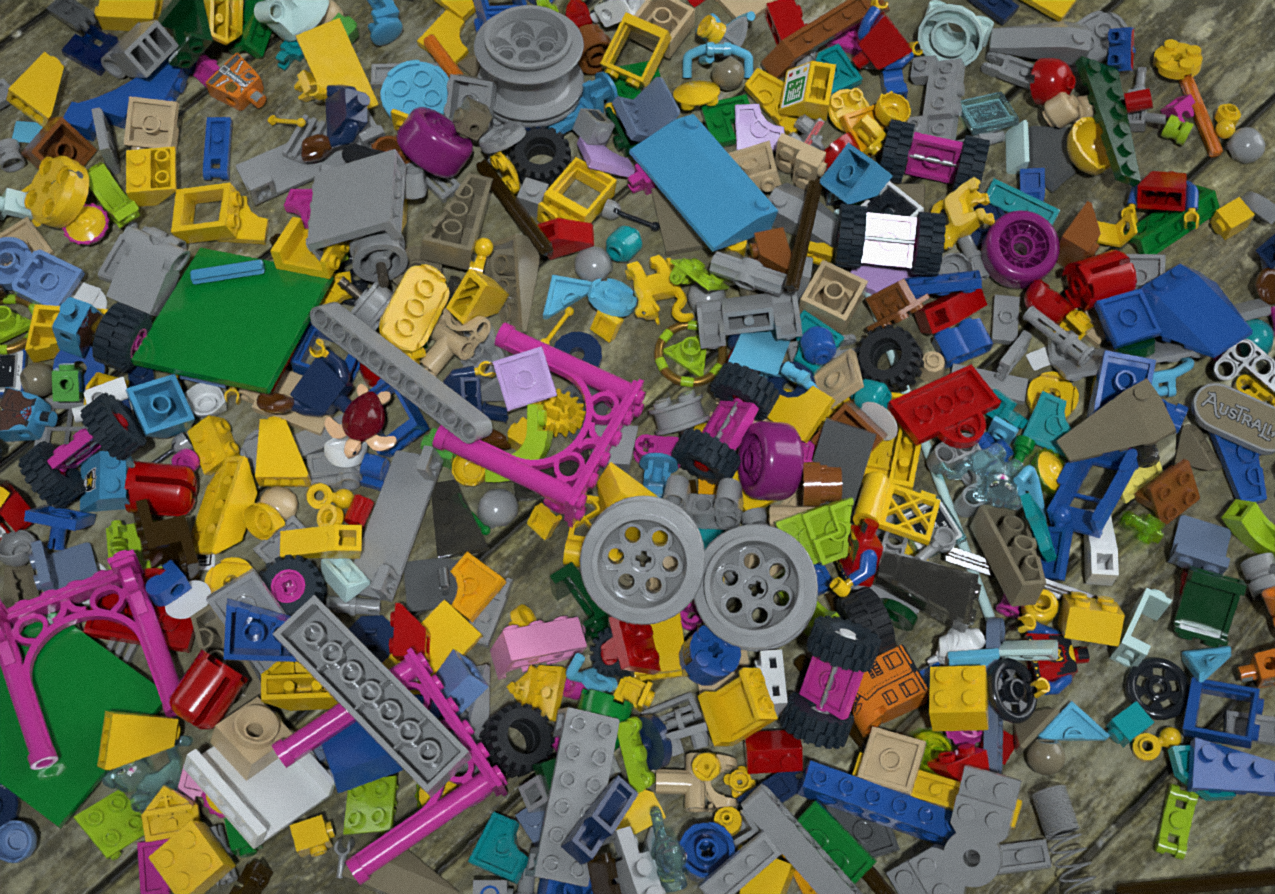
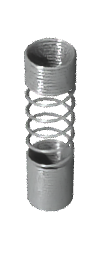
(1059, 820)

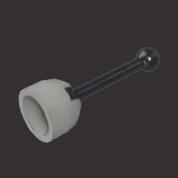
(613, 210)
(179, 442)

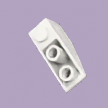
(1101, 556)

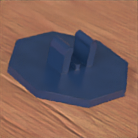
(374, 635)

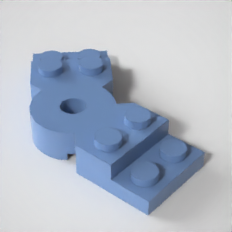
(36, 275)

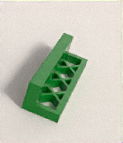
(254, 33)
(1170, 228)

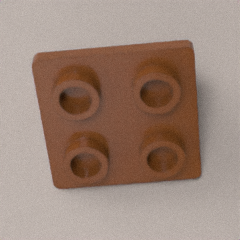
(893, 304)
(1170, 492)

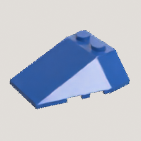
(1195, 311)

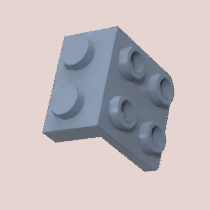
(648, 111)
(1200, 545)
(61, 567)

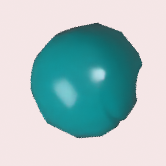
(1262, 336)

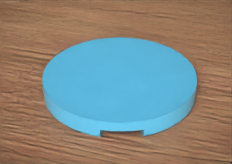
(414, 86)

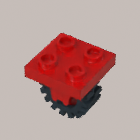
(625, 650)

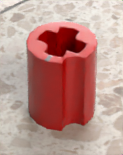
(1138, 100)
(358, 510)

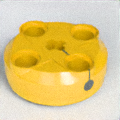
(57, 191)

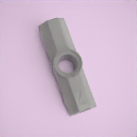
(748, 273)

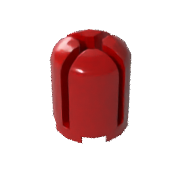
(1099, 278)
(166, 487)
(206, 691)

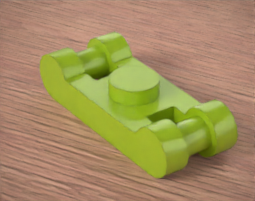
(635, 754)
(1176, 822)

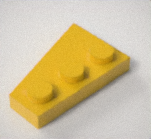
(768, 93)

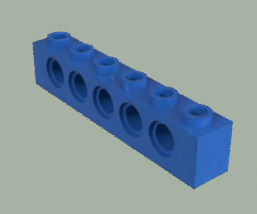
(876, 803)

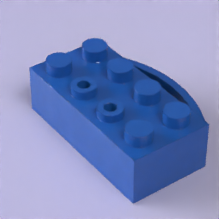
(357, 758)

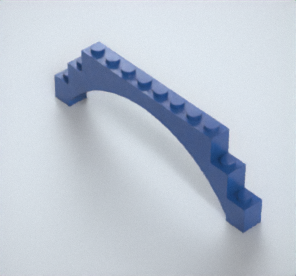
(162, 84)

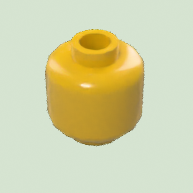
(1044, 609)

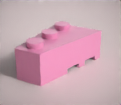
(537, 644)

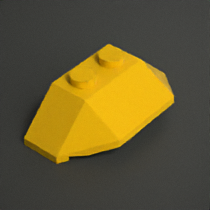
(224, 19)
(618, 485)
(225, 498)
(293, 688)

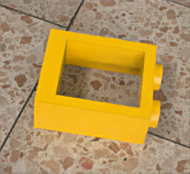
(632, 23)
(593, 178)
(184, 213)

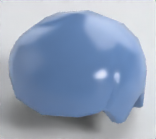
(17, 841)

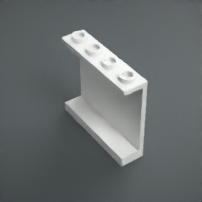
(266, 800)

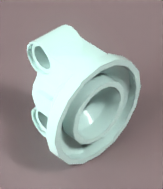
(290, 16)
(938, 39)

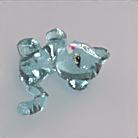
(998, 485)
(138, 777)
(668, 855)

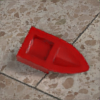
(578, 13)

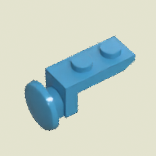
(386, 22)
(594, 95)
(657, 470)

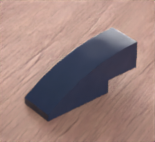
(600, 820)

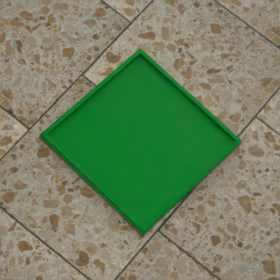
(232, 328)
(74, 688)

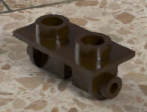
(602, 872)
(253, 878)

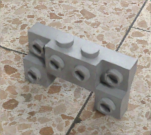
(942, 96)
(748, 315)
(635, 870)

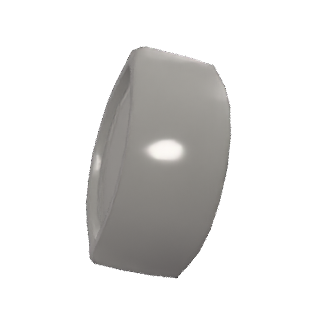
(1260, 206)

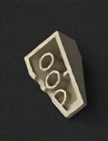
(515, 269)
(1125, 422)
(400, 876)

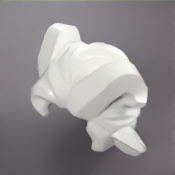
(957, 641)

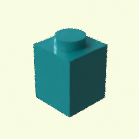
(1129, 724)

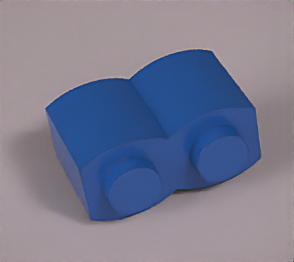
(962, 342)

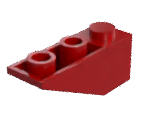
(949, 310)

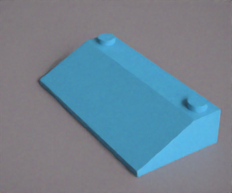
(704, 183)

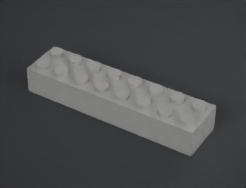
(372, 696)

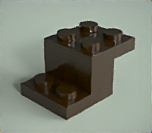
(166, 541)

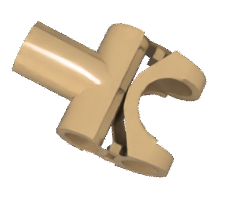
(451, 343)
(686, 783)

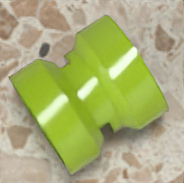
(1177, 130)

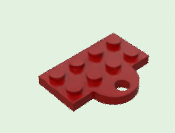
(946, 409)
(177, 632)

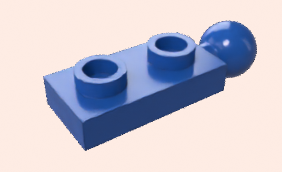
(1061, 539)

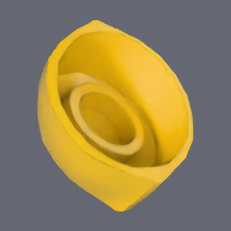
(262, 520)

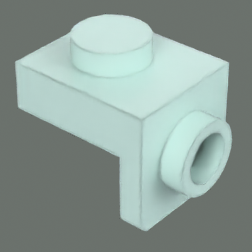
(13, 204)

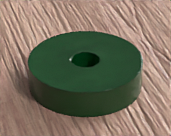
(1142, 349)
(900, 615)

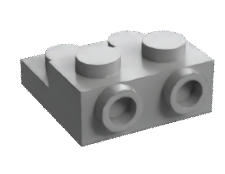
(461, 86)

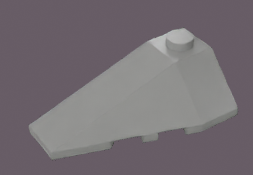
(789, 203)

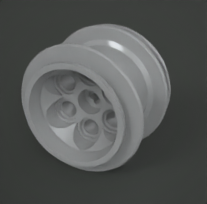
(534, 62)
(773, 548)
(637, 602)

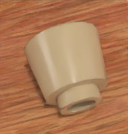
(933, 366)

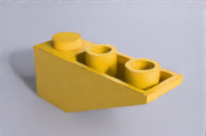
(323, 542)

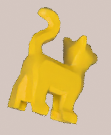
(960, 211)
(656, 287)

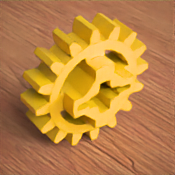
(563, 414)

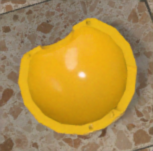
(1086, 147)

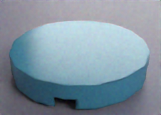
(612, 297)

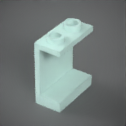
(1131, 650)

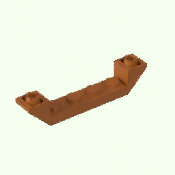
(815, 35)

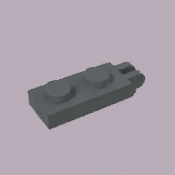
(72, 14)

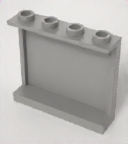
(357, 201)

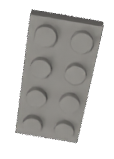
(249, 590)

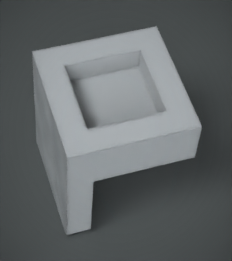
(747, 832)

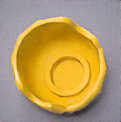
(892, 106)
(467, 472)

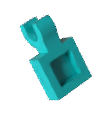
(288, 53)
(1006, 411)

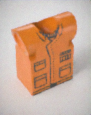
(888, 690)

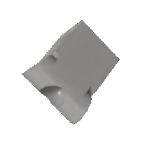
(139, 51)
(147, 272)

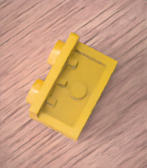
(212, 443)

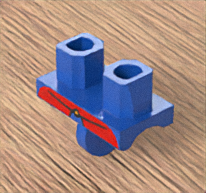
(1121, 48)

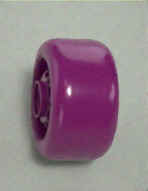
(433, 142)
(1031, 236)
(770, 461)

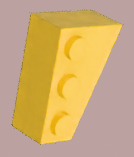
(41, 340)

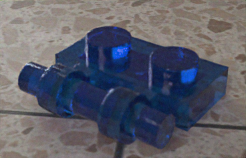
(85, 52)

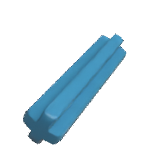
(227, 271)

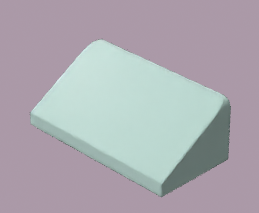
(1017, 148)
(344, 577)
(1029, 650)

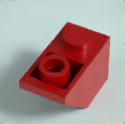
(567, 236)
(408, 634)
(952, 763)

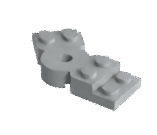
(981, 821)

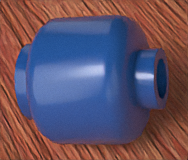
(818, 345)

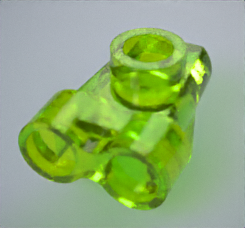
(1147, 529)

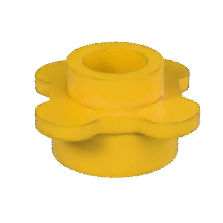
(739, 774)

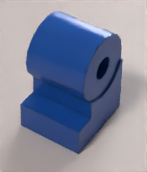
(893, 81)
(374, 471)
(168, 586)

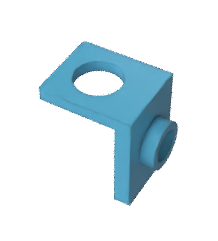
(1003, 430)

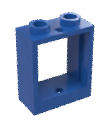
(302, 352)
(407, 431)
(1227, 691)

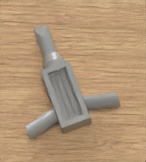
(1138, 119)

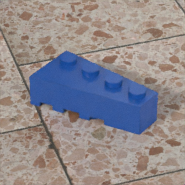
(251, 632)

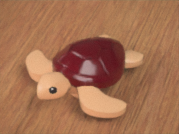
(362, 422)

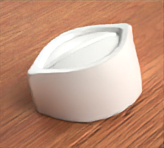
(205, 400)
(335, 453)

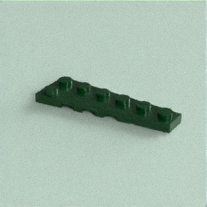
(1112, 117)

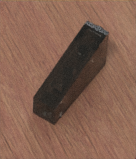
(931, 588)

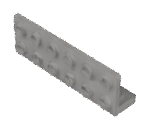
(275, 174)
(1071, 371)
(397, 520)
(577, 781)

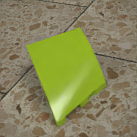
(821, 530)

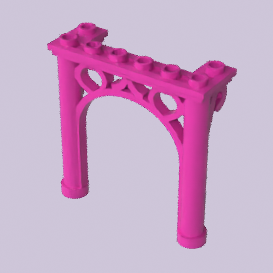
(618, 394)
(124, 572)
(437, 810)

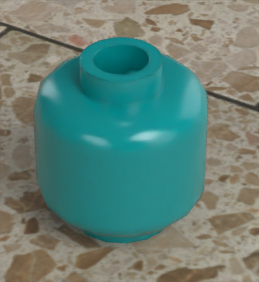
(623, 243)
(872, 392)

